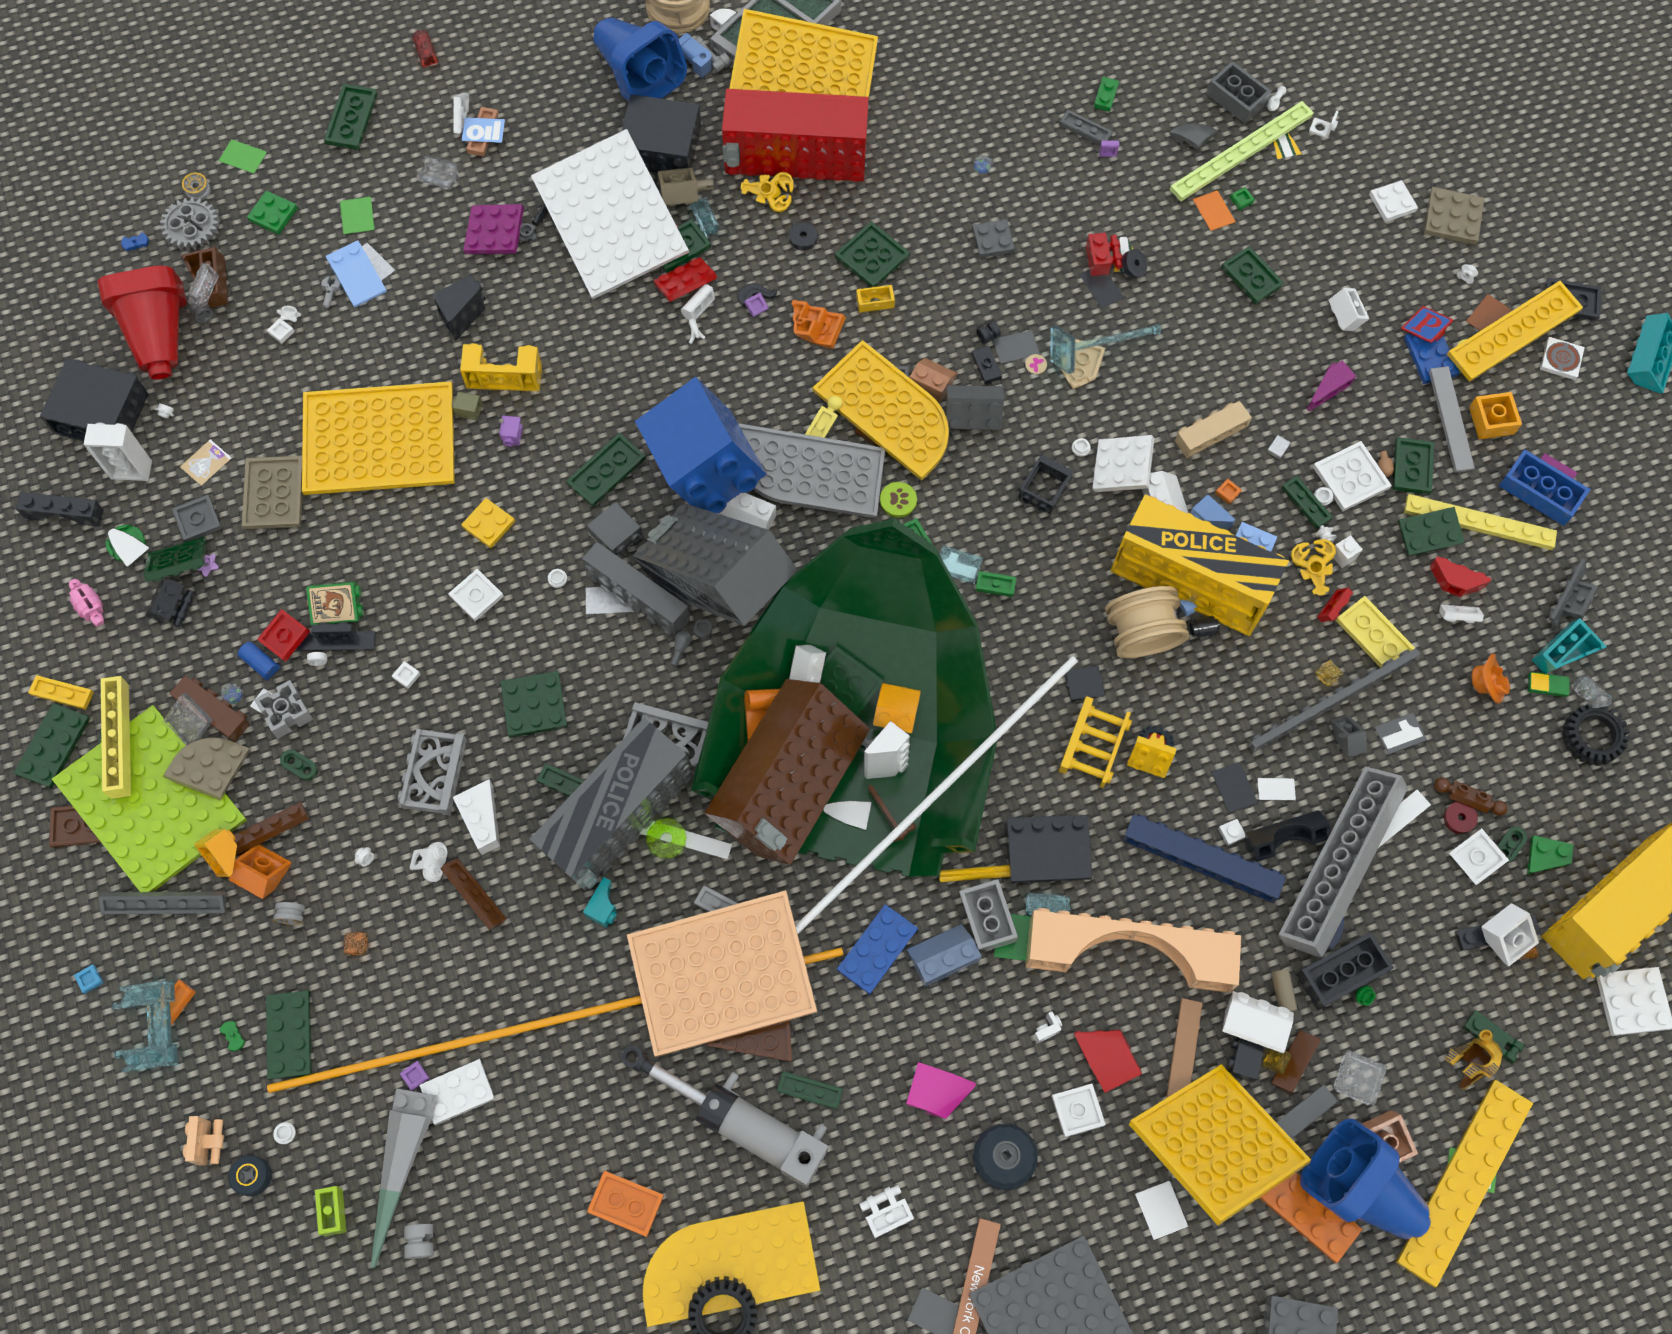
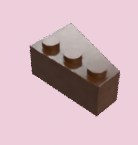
(217, 262)

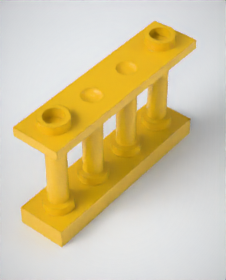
(1077, 745)

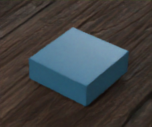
(88, 979)

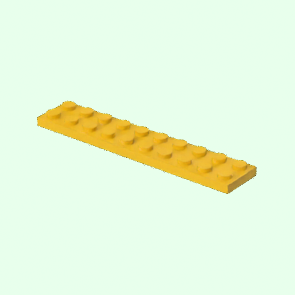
(1465, 1182)

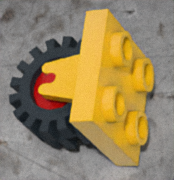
(1153, 751)

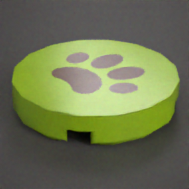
(898, 499)

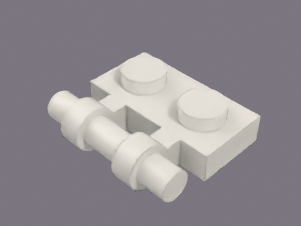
(889, 1217)

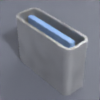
(1278, 447)

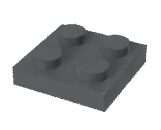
(993, 238)
(197, 518)

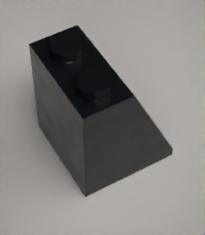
(460, 305)

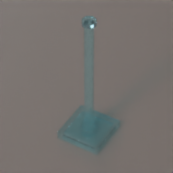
(1064, 345)

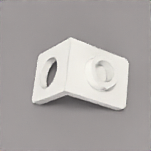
(1328, 126)

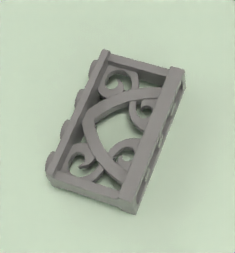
(691, 725)
(444, 795)

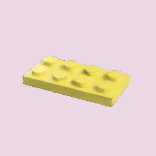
(1373, 632)

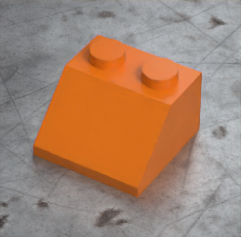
(259, 871)

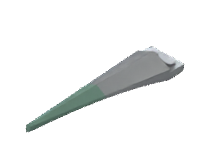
(405, 1132)

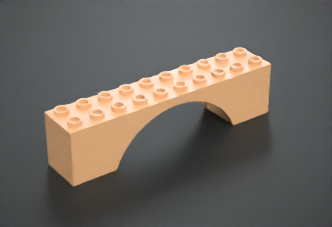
(1204, 957)

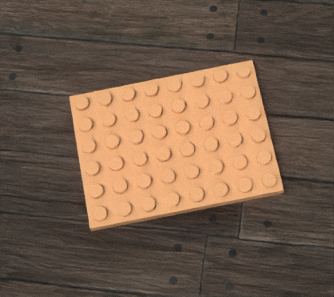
(721, 973)

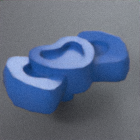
(135, 242)

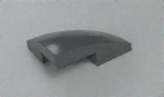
(1193, 134)

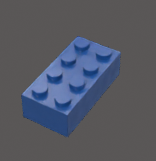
(1544, 487)

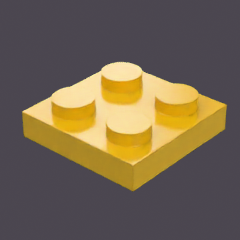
(488, 523)

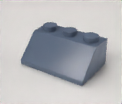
(944, 955)

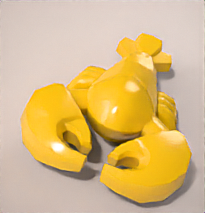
(770, 190)
(1315, 565)

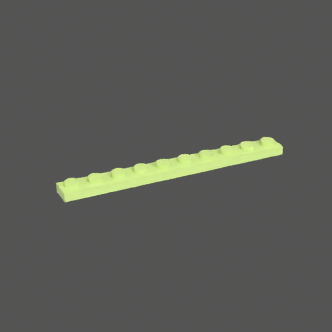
(1241, 151)

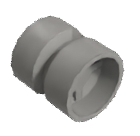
(418, 1241)

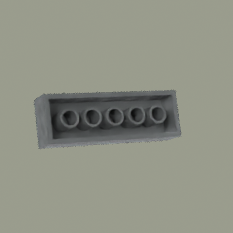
(636, 590)

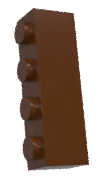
(225, 720)

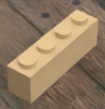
(1212, 429)

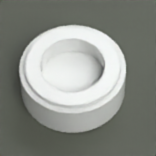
(317, 658)

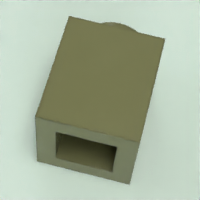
(467, 406)

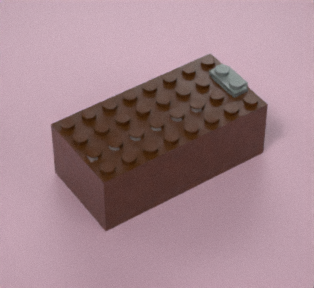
(788, 770)

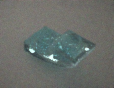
(1049, 901)

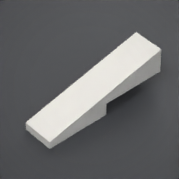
(1406, 812)

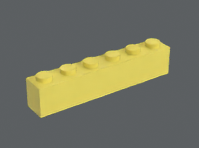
(115, 737)

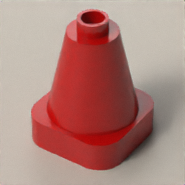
(148, 314)

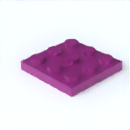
(493, 229)

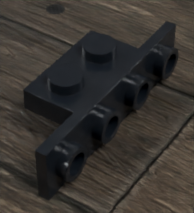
(337, 638)

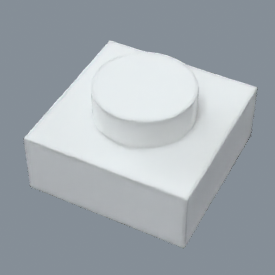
(280, 331)
(406, 675)
(1232, 832)

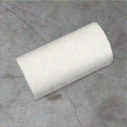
(698, 302)

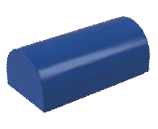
(258, 660)

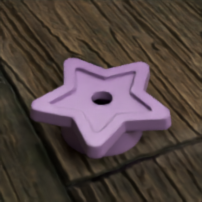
(211, 565)

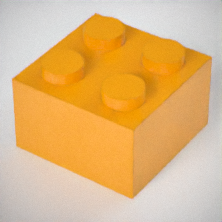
(1495, 415)

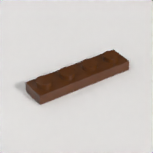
(270, 827)
(473, 893)

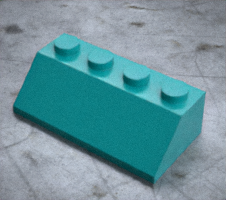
(1653, 353)

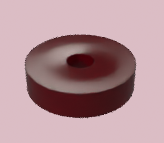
(1452, 821)

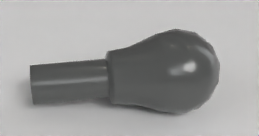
(682, 641)

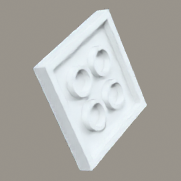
(1123, 463)
(1352, 476)
(1635, 1001)

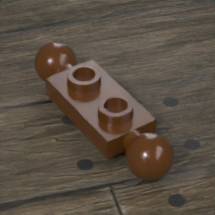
(1470, 796)

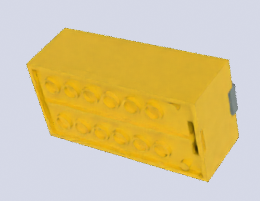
(1617, 910)

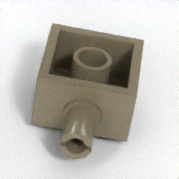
(681, 186)

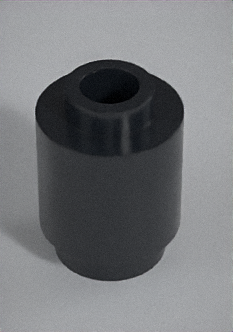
(1204, 627)

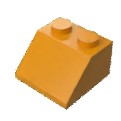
(898, 706)
(218, 851)

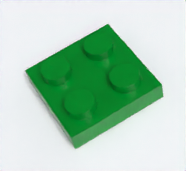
(272, 212)

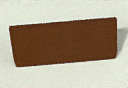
(1302, 1052)

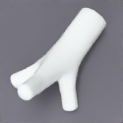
(694, 331)

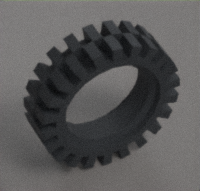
(1593, 756)
(722, 1287)

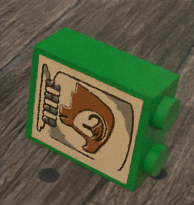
(334, 602)

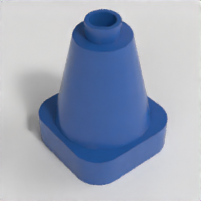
(642, 58)
(1361, 1180)

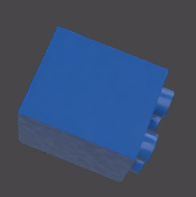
(700, 447)

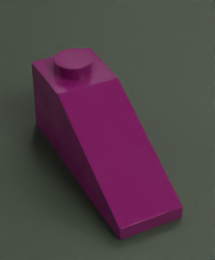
(1335, 380)

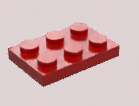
(684, 279)

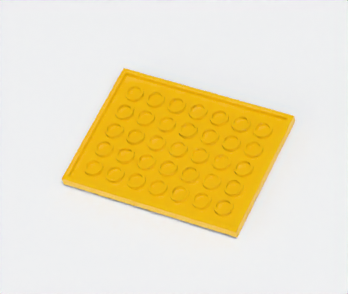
(801, 57)
(378, 438)

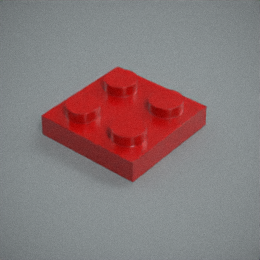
(283, 635)

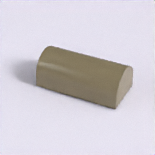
(1284, 990)

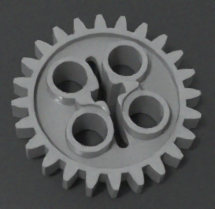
(193, 217)

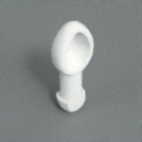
(1274, 101)

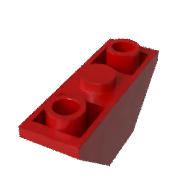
(1457, 578)

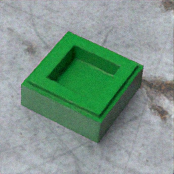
(1242, 198)

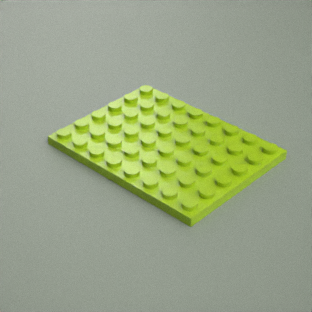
(160, 821)

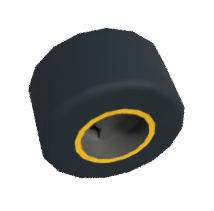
(242, 1172)

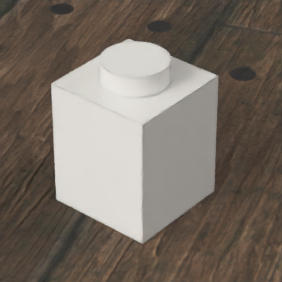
(1347, 551)

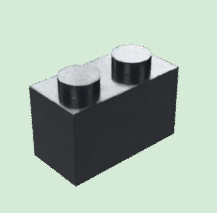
(1245, 1059)

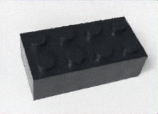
(1344, 971)

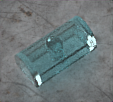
(705, 217)

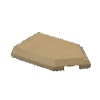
(1086, 365)

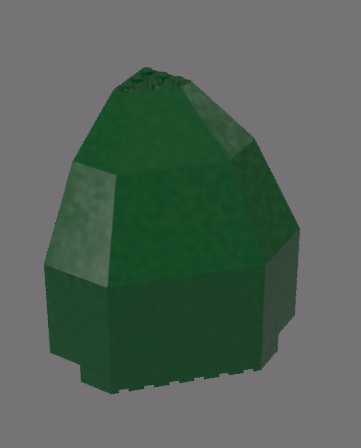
(903, 617)

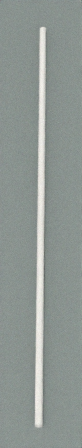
(935, 794)

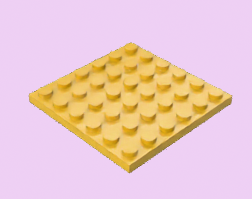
(1219, 1143)

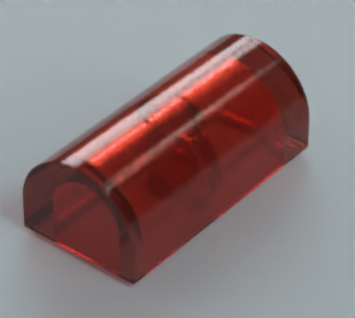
(424, 48)

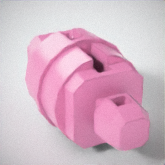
(83, 604)

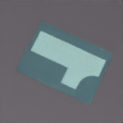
(961, 564)

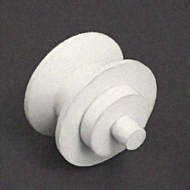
(1325, 533)

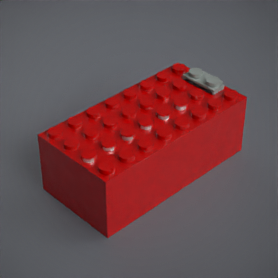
(795, 134)

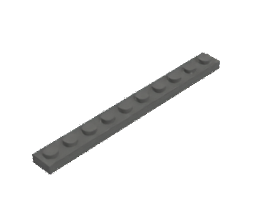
(1340, 695)

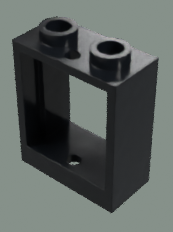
(1052, 469)

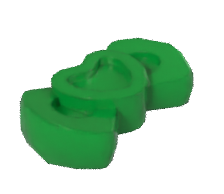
(232, 1034)

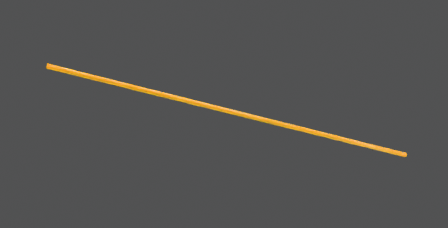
(487, 1036)

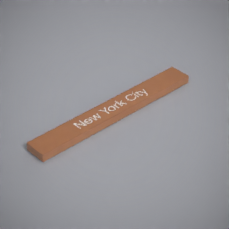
(976, 1275)

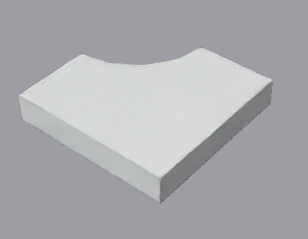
(461, 107)

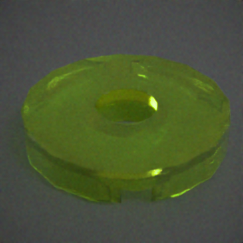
(671, 849)

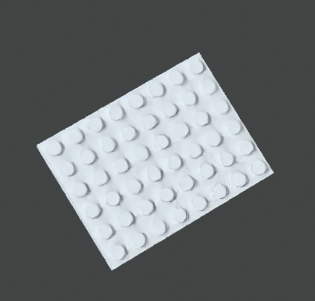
(610, 214)

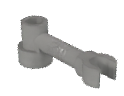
(719, 62)

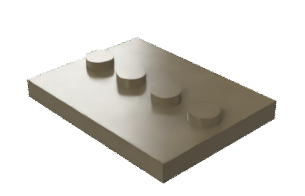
(272, 492)

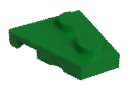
(1548, 854)

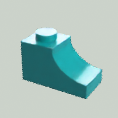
(599, 907)

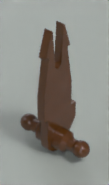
(888, 816)

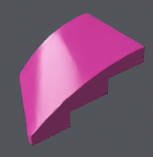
(937, 1090)

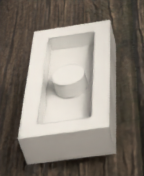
(1468, 614)

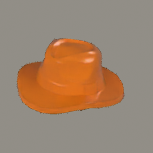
(1490, 679)

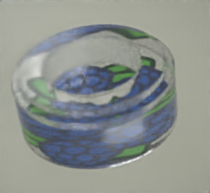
(982, 164)
(231, 693)

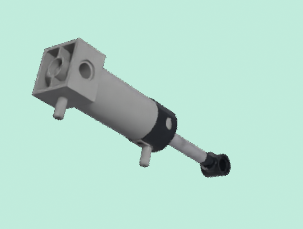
(744, 1123)

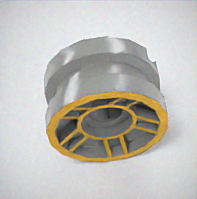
(196, 186)
(289, 913)

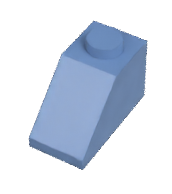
(1212, 512)

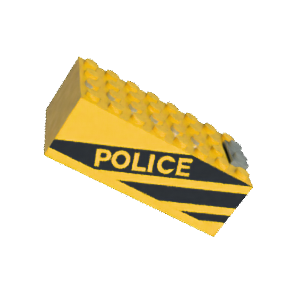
(1203, 562)

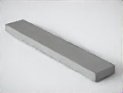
(1451, 419)

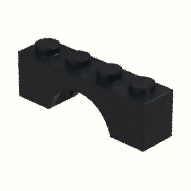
(80, 510)
(1308, 827)

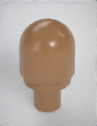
(1385, 464)

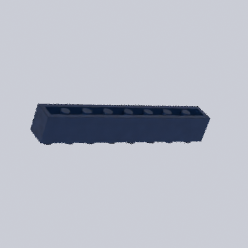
(1204, 858)

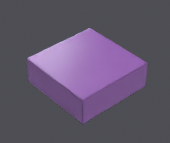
(1109, 148)
(756, 305)
(414, 1076)

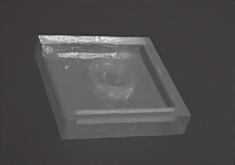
(187, 720)
(1360, 1078)

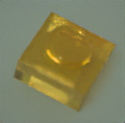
(1329, 673)
(1277, 1061)

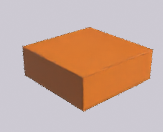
(1228, 491)

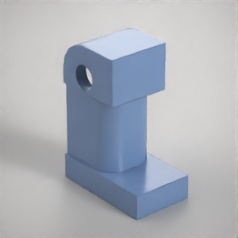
(696, 55)

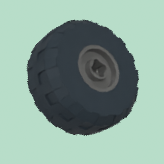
(1005, 1156)

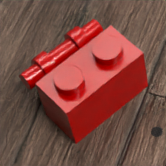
(1099, 256)

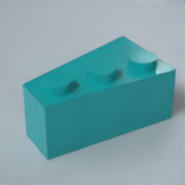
(1568, 646)

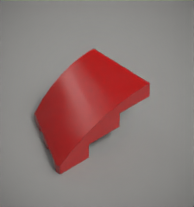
(1108, 1057)

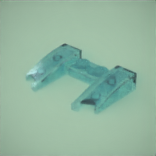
(160, 1049)

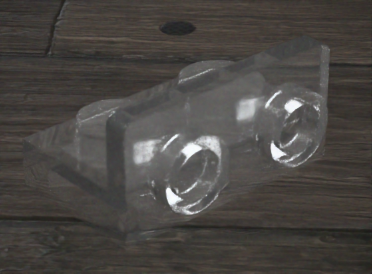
(202, 285)

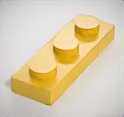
(61, 692)

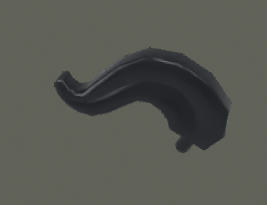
(752, 289)

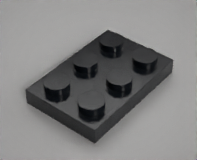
(1587, 295)

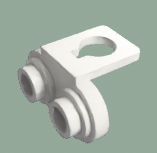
(432, 861)

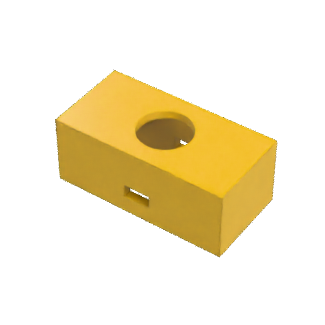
(883, 293)

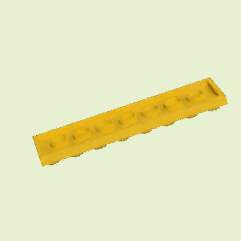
(1514, 331)

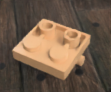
(200, 1141)

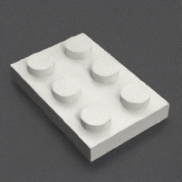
(459, 1091)

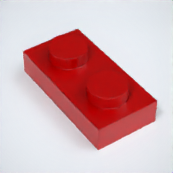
(1335, 604)

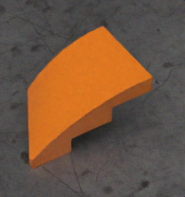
(816, 324)

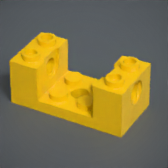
(484, 375)

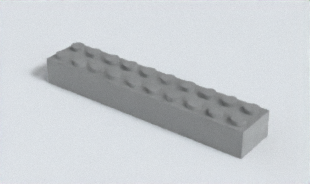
(1343, 862)

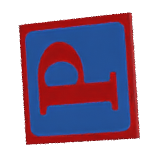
(1427, 324)

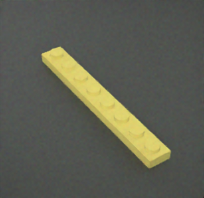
(1486, 522)

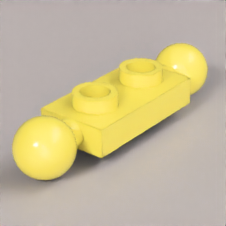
(825, 418)

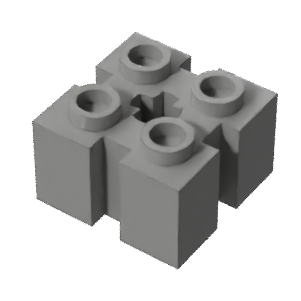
(272, 706)

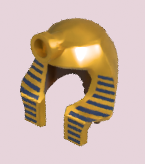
(1482, 1056)

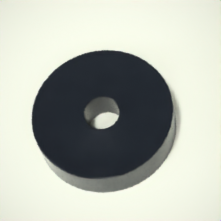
(805, 229)
(1134, 263)

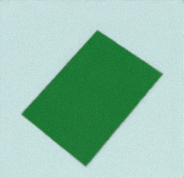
(1018, 949)

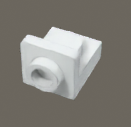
(1045, 1031)

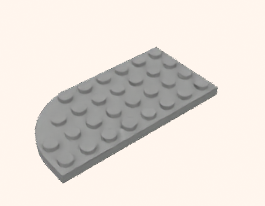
(817, 471)

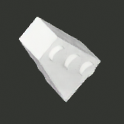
(479, 815)

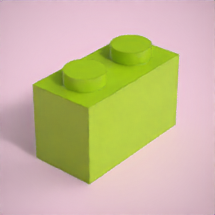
(330, 1211)

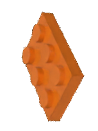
(625, 1203)

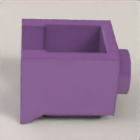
(511, 430)

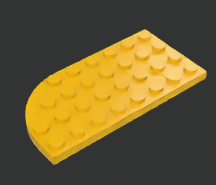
(888, 408)
(761, 1248)

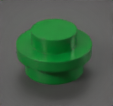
(1365, 995)

